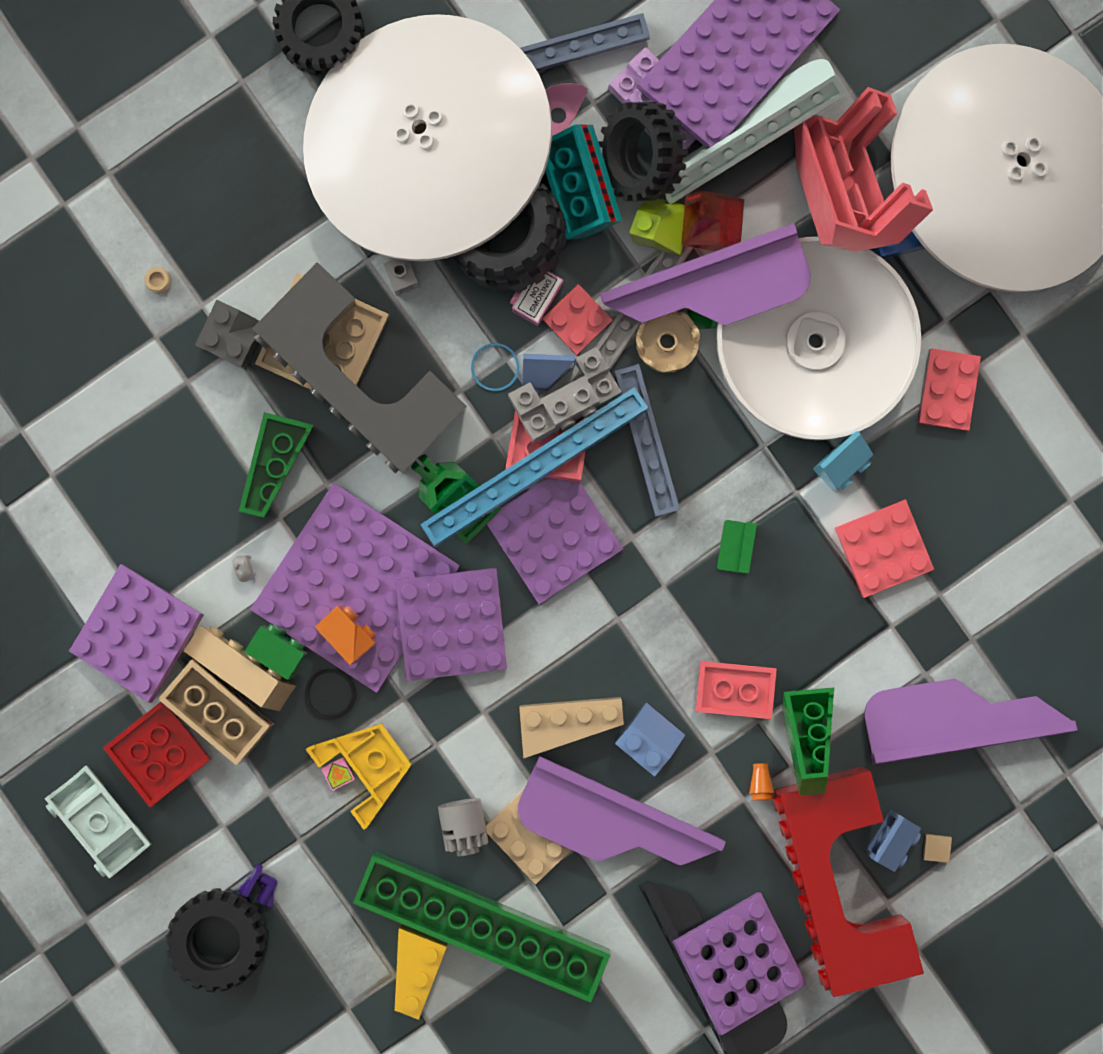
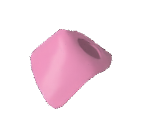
(567, 97)

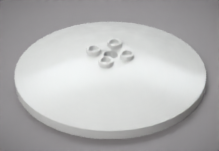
(864, 357)

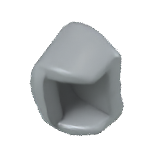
(243, 568)

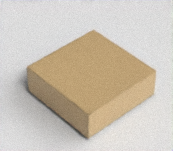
(937, 848)

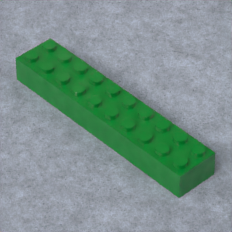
(482, 926)

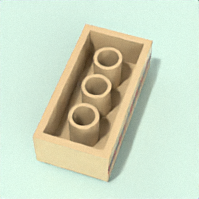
(216, 711)

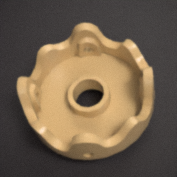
(668, 360)

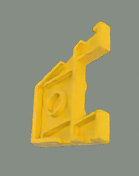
(374, 759)

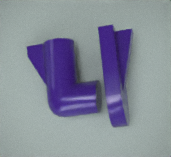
(266, 895)

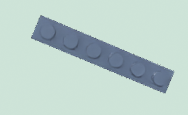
(587, 42)
(649, 446)

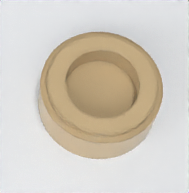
(158, 280)

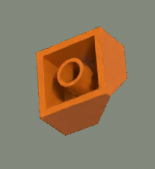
(346, 633)

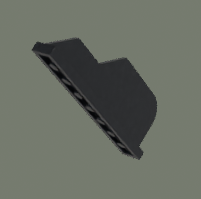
(676, 916)

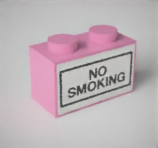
(536, 299)

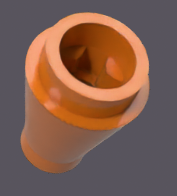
(761, 783)

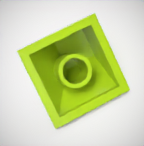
(659, 226)

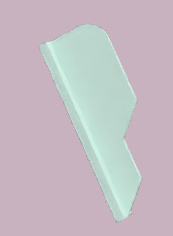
(780, 110)

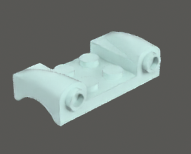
(97, 822)

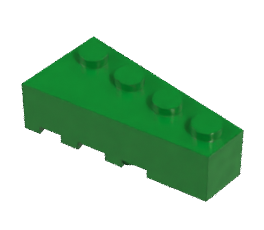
(273, 457)
(808, 730)

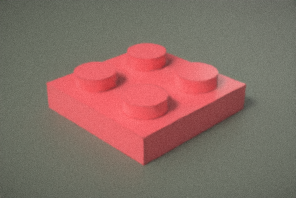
(577, 319)

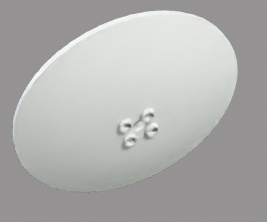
(961, 145)
(458, 178)

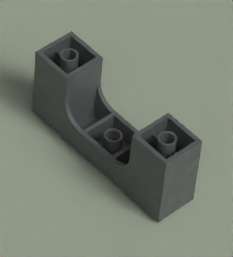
(298, 333)

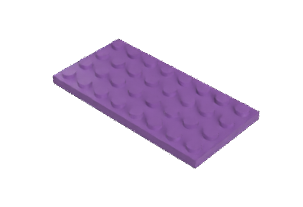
(733, 61)

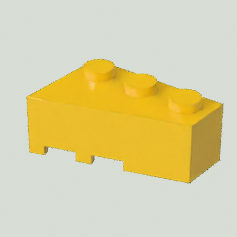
(417, 966)

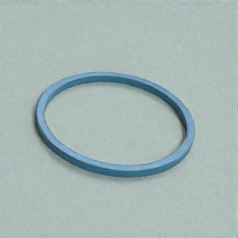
(488, 345)

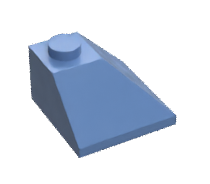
(545, 370)

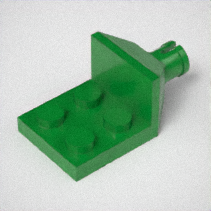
(443, 486)

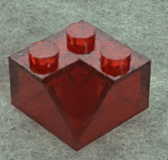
(712, 221)

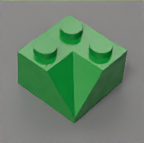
(277, 651)

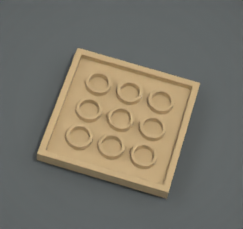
(346, 344)

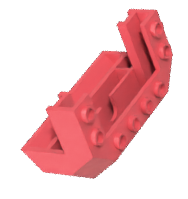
(842, 182)

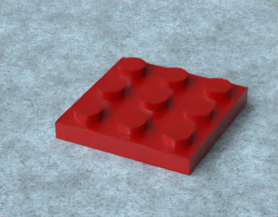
(157, 753)

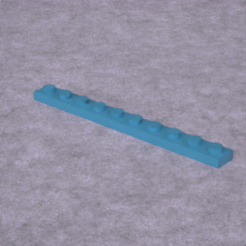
(534, 467)

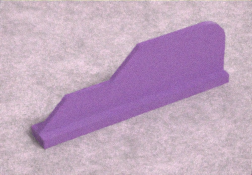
(722, 284)
(952, 718)
(604, 821)

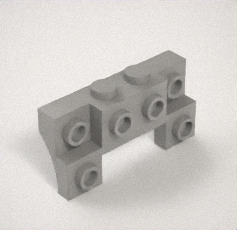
(568, 403)

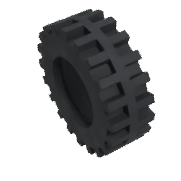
(620, 151)

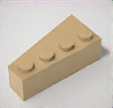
(238, 668)
(559, 723)

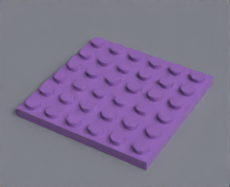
(352, 560)

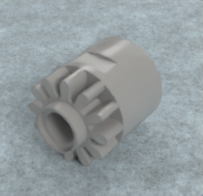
(463, 826)

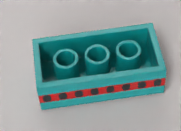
(581, 182)

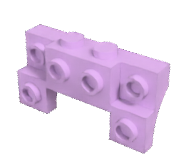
(625, 85)

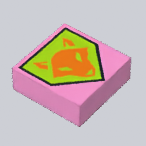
(338, 773)

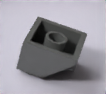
(229, 335)

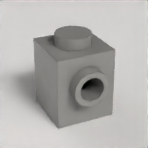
(401, 275)

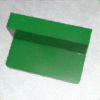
(736, 546)

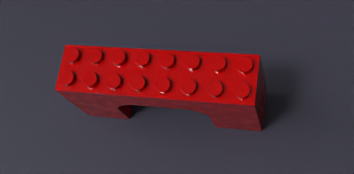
(848, 952)

